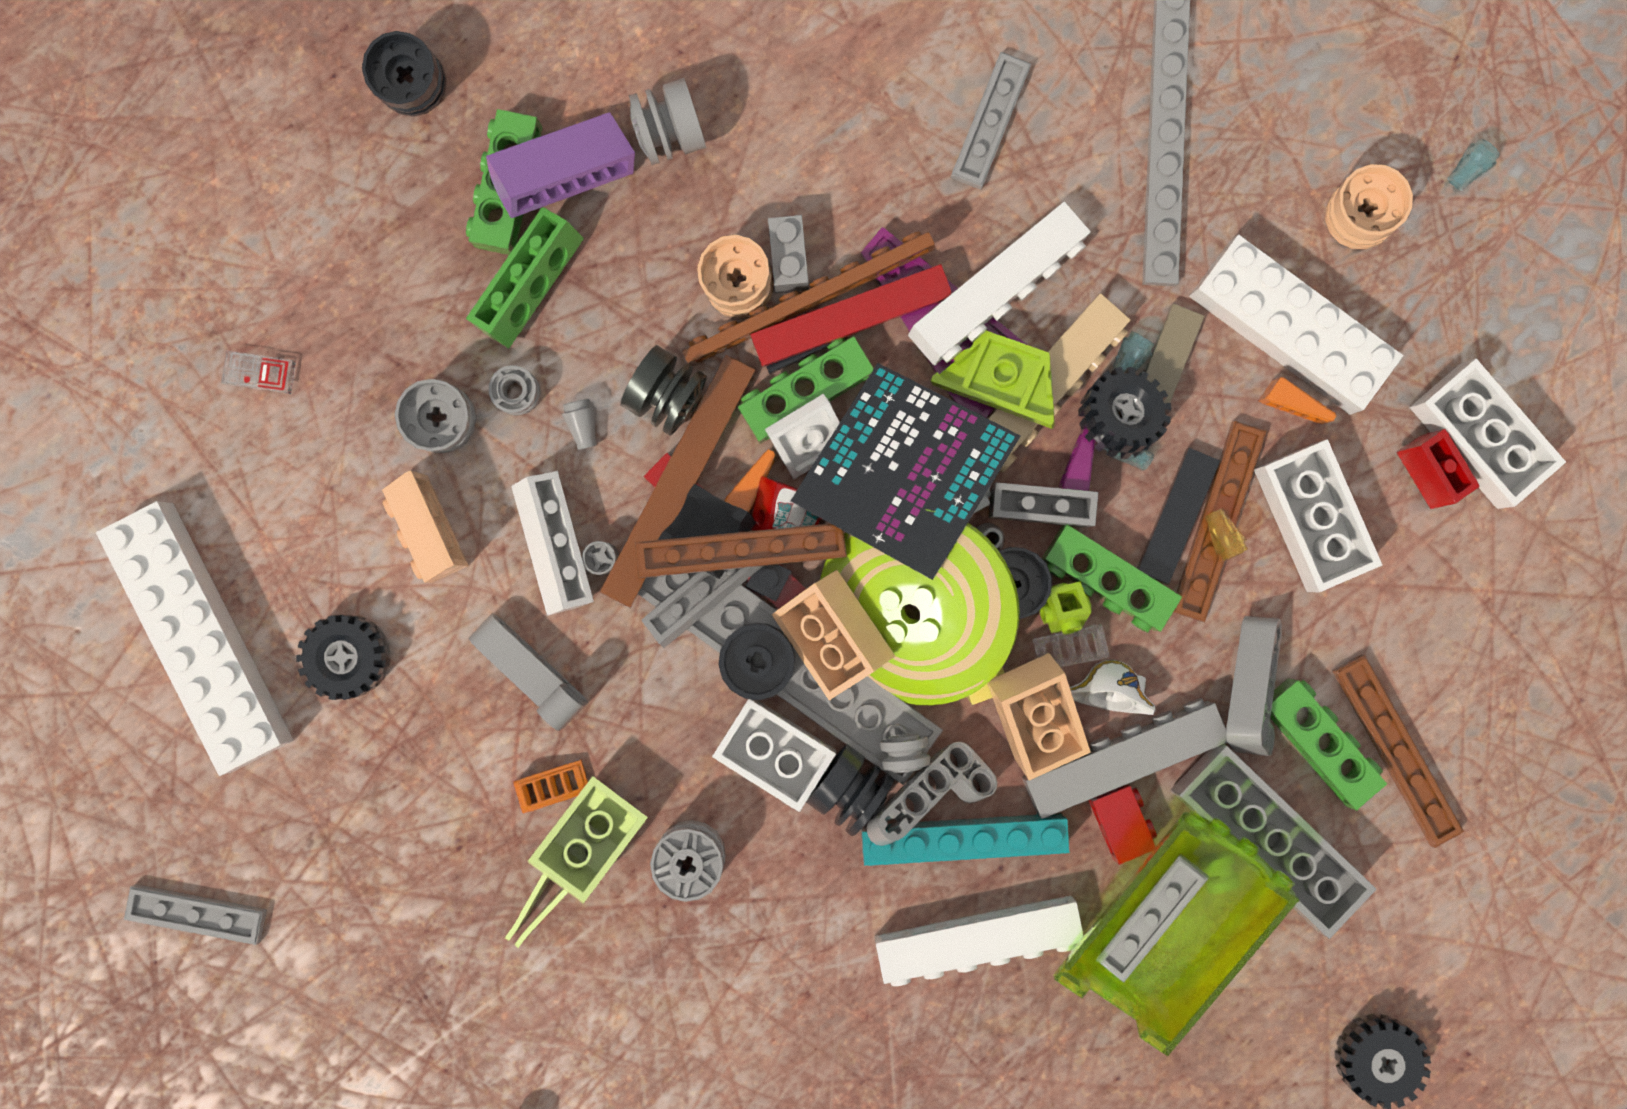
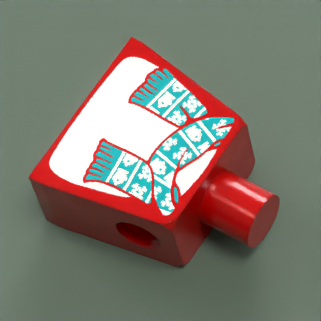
(776, 510)

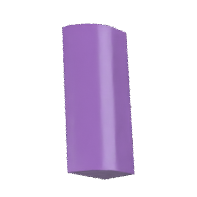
(560, 164)

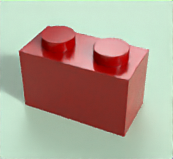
(1438, 469)
(1123, 824)

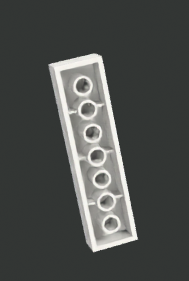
(194, 637)

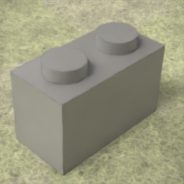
(788, 254)

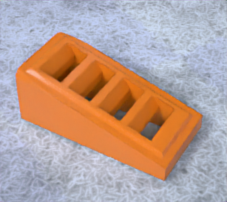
(1293, 400)
(746, 490)
(523, 793)

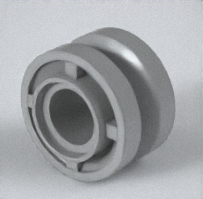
(499, 386)
(905, 753)

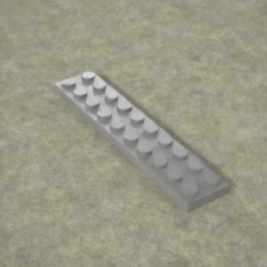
(856, 716)

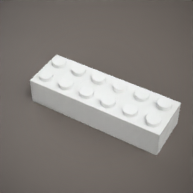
(1296, 325)

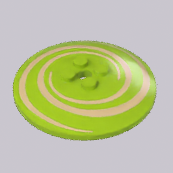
(964, 620)

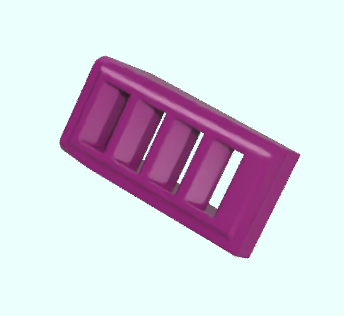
(1079, 467)

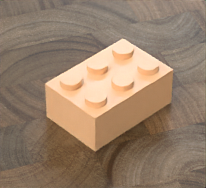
(833, 635)
(1039, 716)

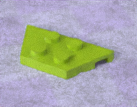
(1003, 377)

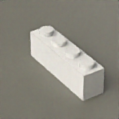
(552, 543)

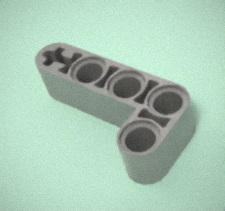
(529, 671)
(1253, 686)
(924, 797)

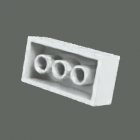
(1490, 433)
(1317, 517)

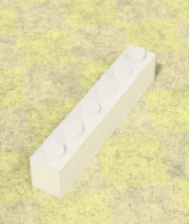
(998, 284)
(979, 940)

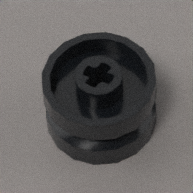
(742, 675)

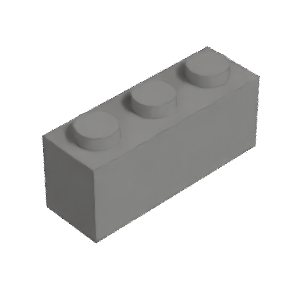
(1043, 505)

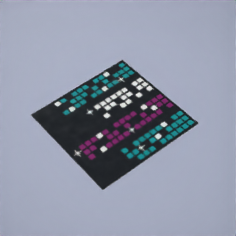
(902, 455)

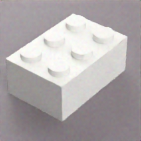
(774, 754)

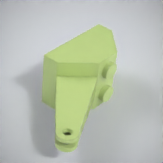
(581, 848)

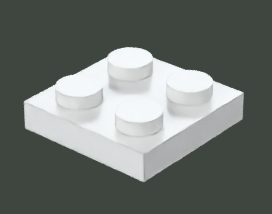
(803, 434)

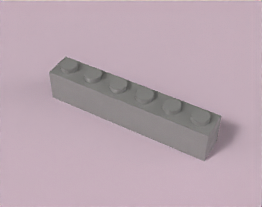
(1129, 757)

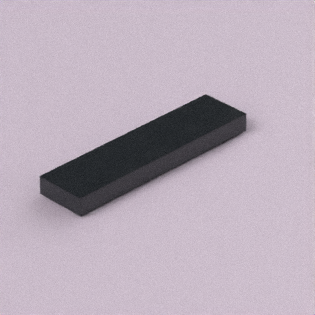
(1178, 515)

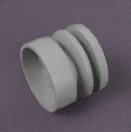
(667, 121)
(425, 399)
(708, 855)

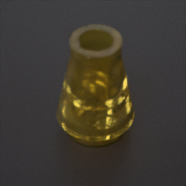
(1225, 536)

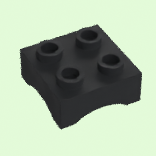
(707, 515)

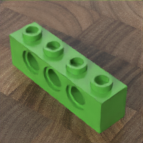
(504, 233)
(525, 277)
(841, 351)
(1159, 599)
(1364, 777)

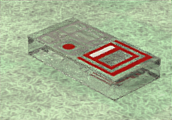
(258, 372)

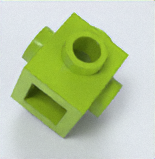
(1073, 602)

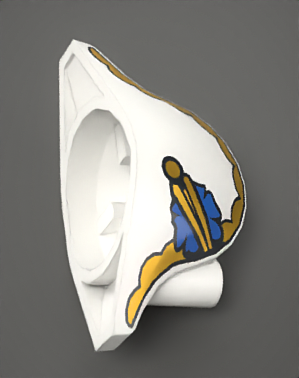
(1114, 688)

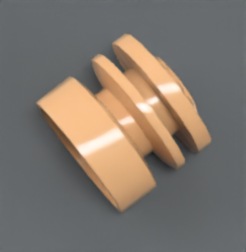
(1379, 192)
(722, 265)

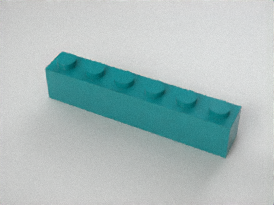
(972, 840)

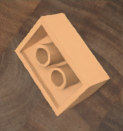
(423, 527)

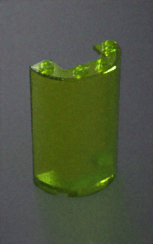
(1203, 944)

